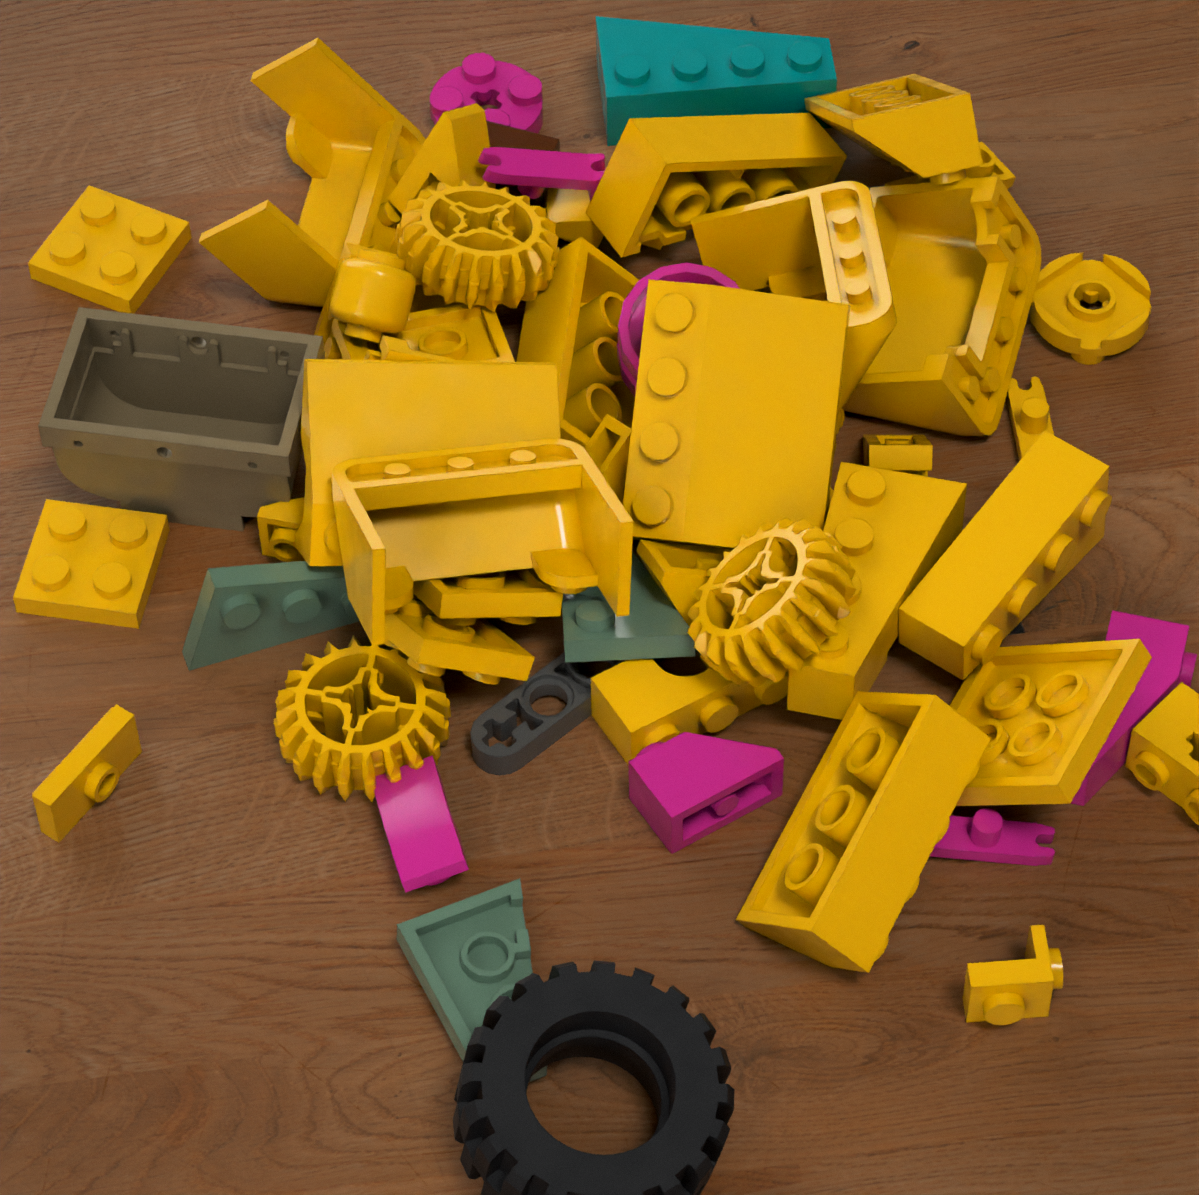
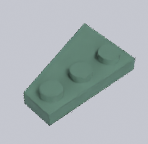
(264, 607)
(648, 632)
(469, 957)

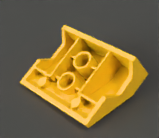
(407, 408)
(732, 412)

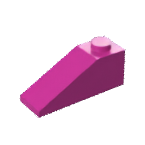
(1163, 674)

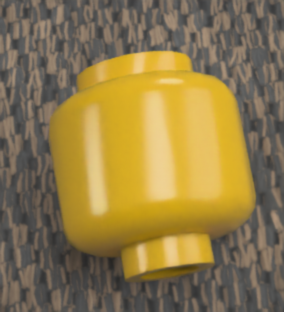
(372, 295)

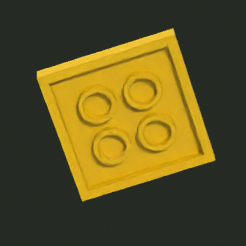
(1045, 716)

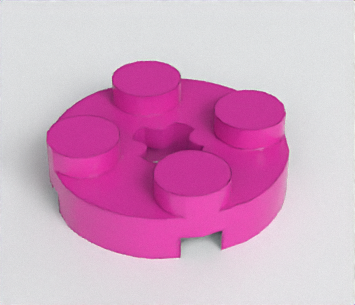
(491, 83)

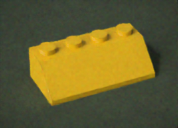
(907, 122)
(578, 331)
(865, 828)

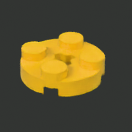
(1087, 332)

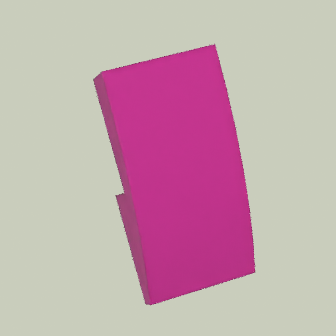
(420, 826)

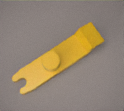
(1028, 414)

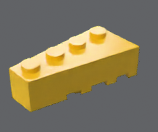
(703, 165)
(893, 535)
(1008, 556)

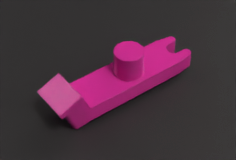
(541, 169)
(995, 840)

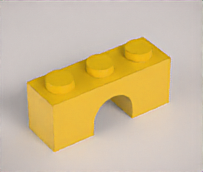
(646, 705)

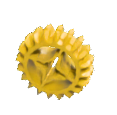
(477, 245)
(771, 602)
(337, 695)

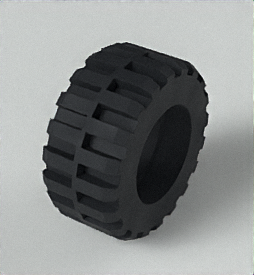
(607, 1020)

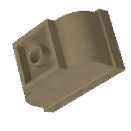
(179, 415)

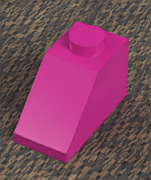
(701, 785)

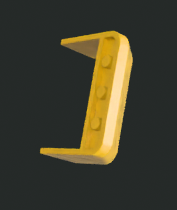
(356, 156)
(815, 248)
(475, 515)

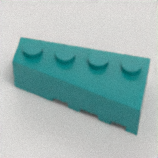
(705, 71)

